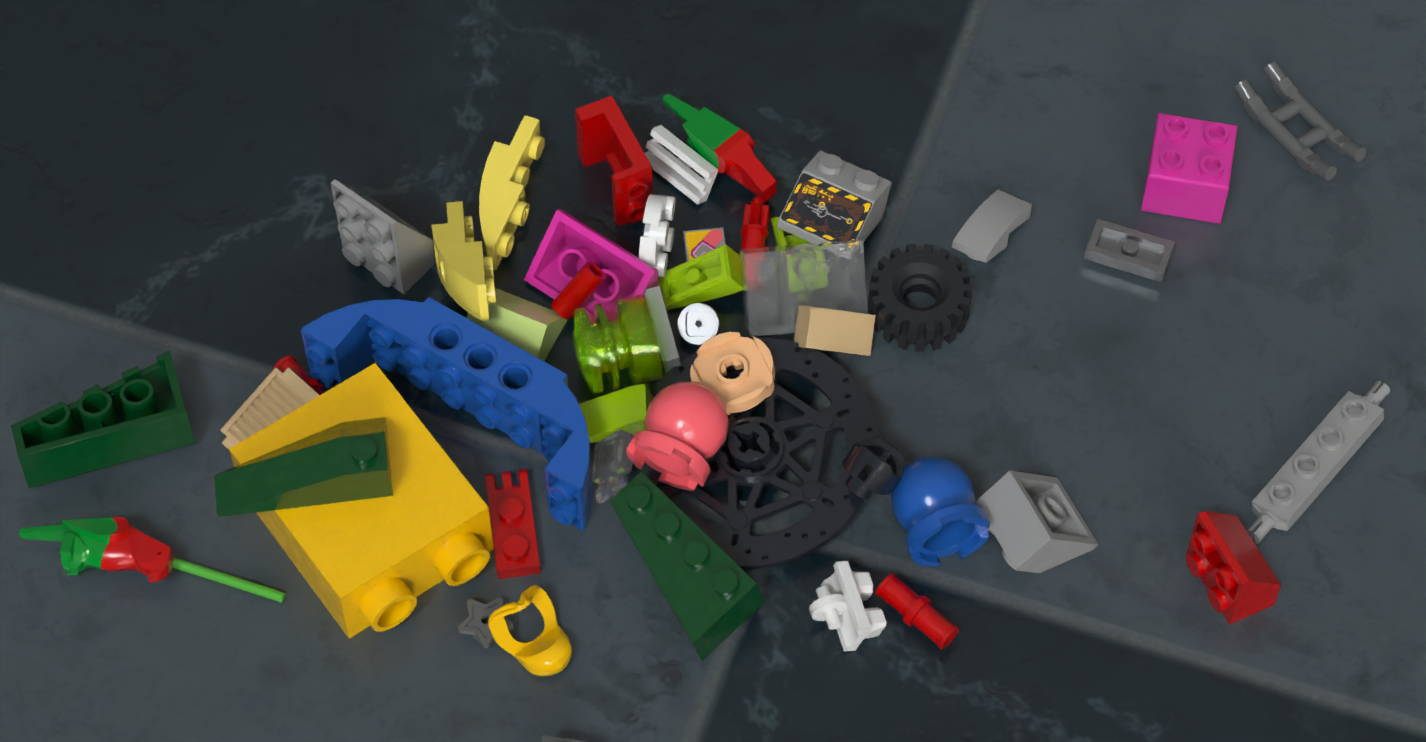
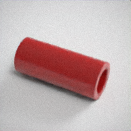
(578, 290)

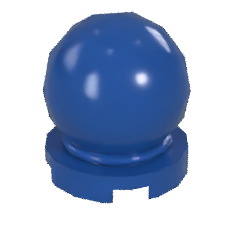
(938, 511)

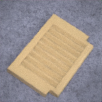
(271, 401)

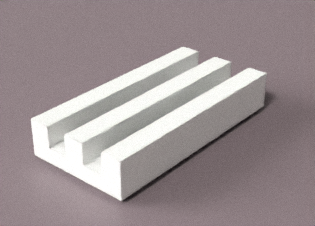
(678, 170)

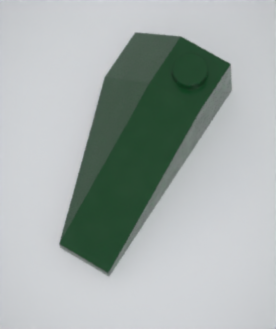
(324, 468)

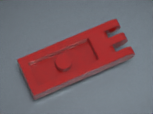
(512, 526)

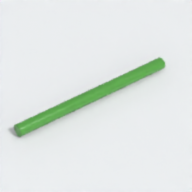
(229, 580)

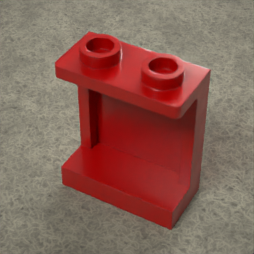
(607, 136)

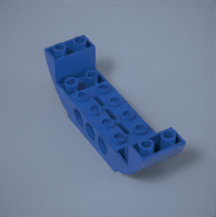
(469, 372)

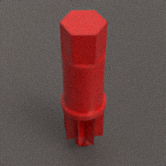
(755, 224)

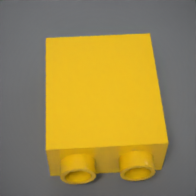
(380, 552)

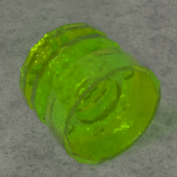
(617, 344)

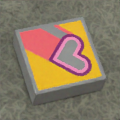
(702, 241)

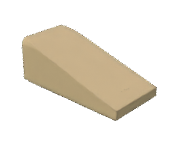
(834, 330)

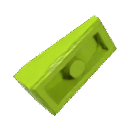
(702, 278)
(616, 411)

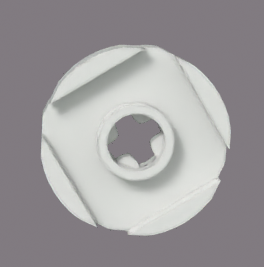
(657, 233)

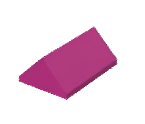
(567, 249)

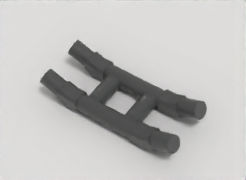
(1297, 104)

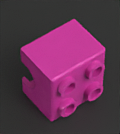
(1189, 168)

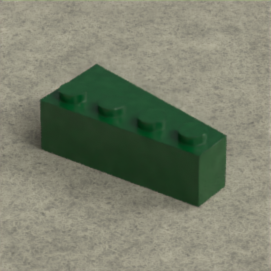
(105, 426)
(693, 573)

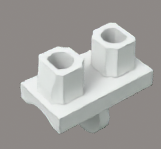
(843, 608)

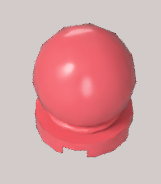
(682, 431)

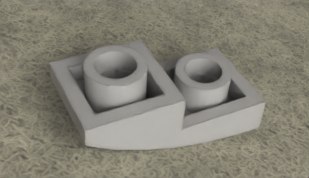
(989, 226)

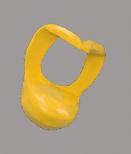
(546, 653)

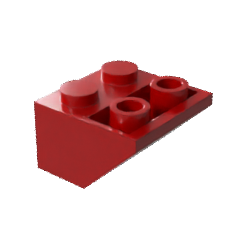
(1230, 566)

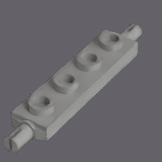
(1317, 461)

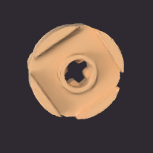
(728, 350)

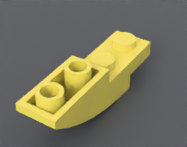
(503, 189)
(461, 263)

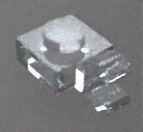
(611, 464)

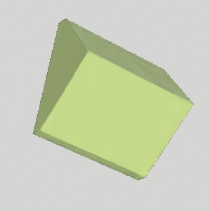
(522, 323)

